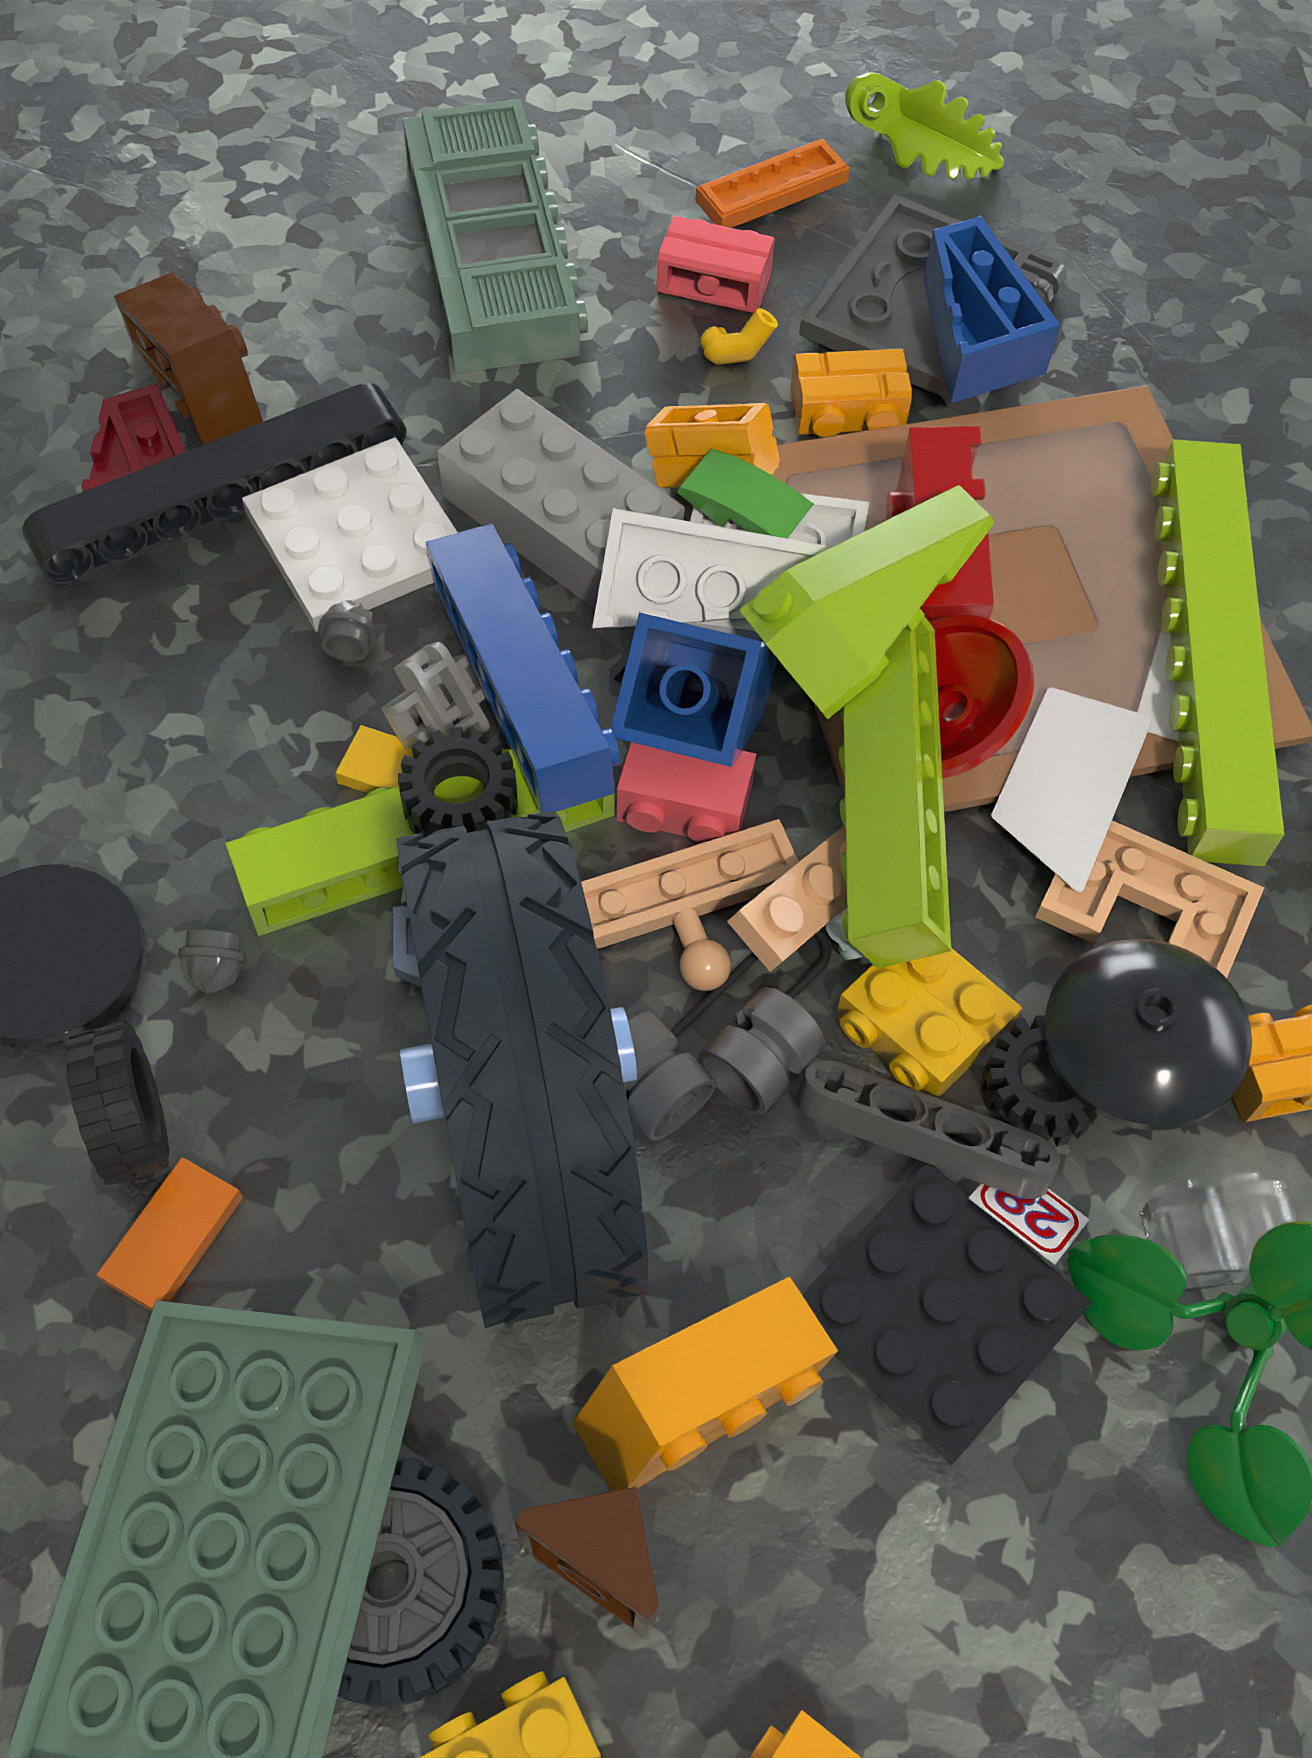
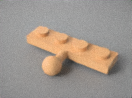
(685, 886)

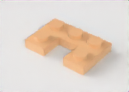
(1204, 900)

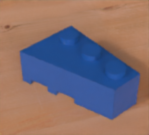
(984, 312)

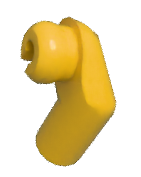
(738, 347)

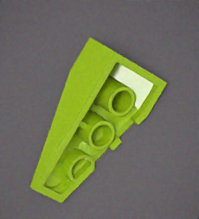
(850, 603)

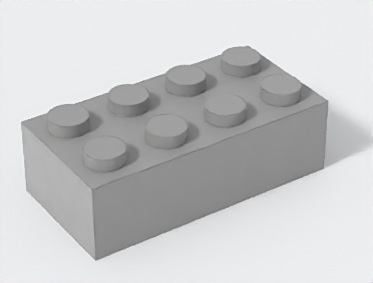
(545, 489)

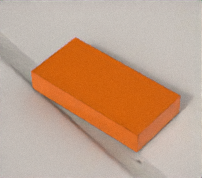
(170, 1235)

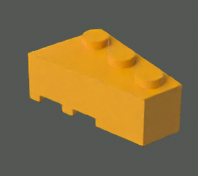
(703, 1384)

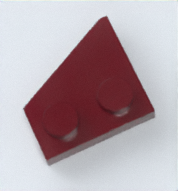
(132, 435)

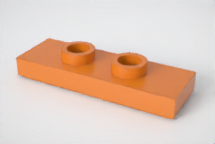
(772, 184)

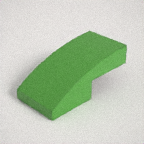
(739, 491)

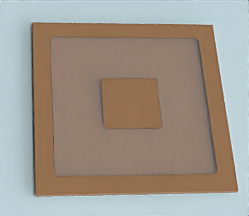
(1066, 555)

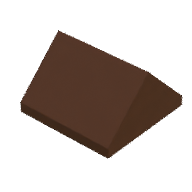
(598, 1550)

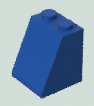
(692, 690)

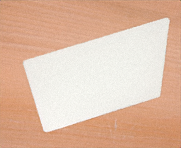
(1070, 780)

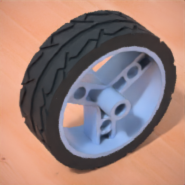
(524, 1067)

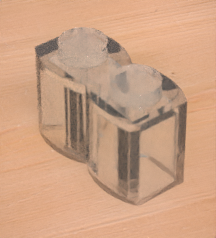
(1216, 1227)

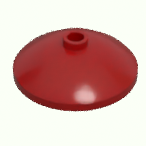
(985, 683)

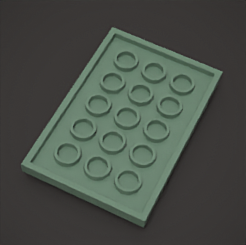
(225, 1541)

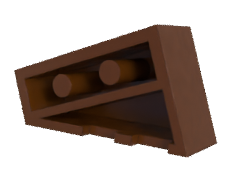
(194, 352)

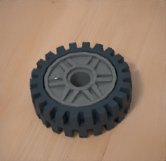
(451, 1596)

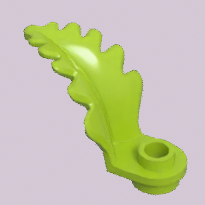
(924, 126)

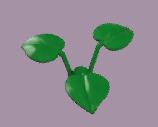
(1247, 1477)

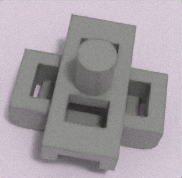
(426, 700)

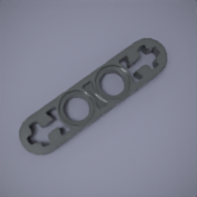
(1000, 1152)

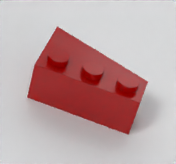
(931, 465)

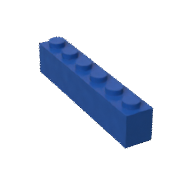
(522, 671)

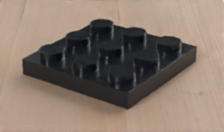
(942, 1311)

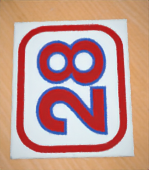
(1042, 1222)

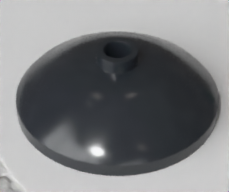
(1143, 1067)

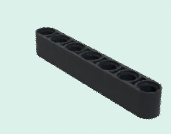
(203, 484)

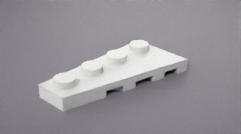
(687, 569)

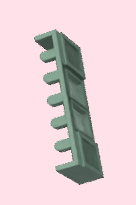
(494, 237)

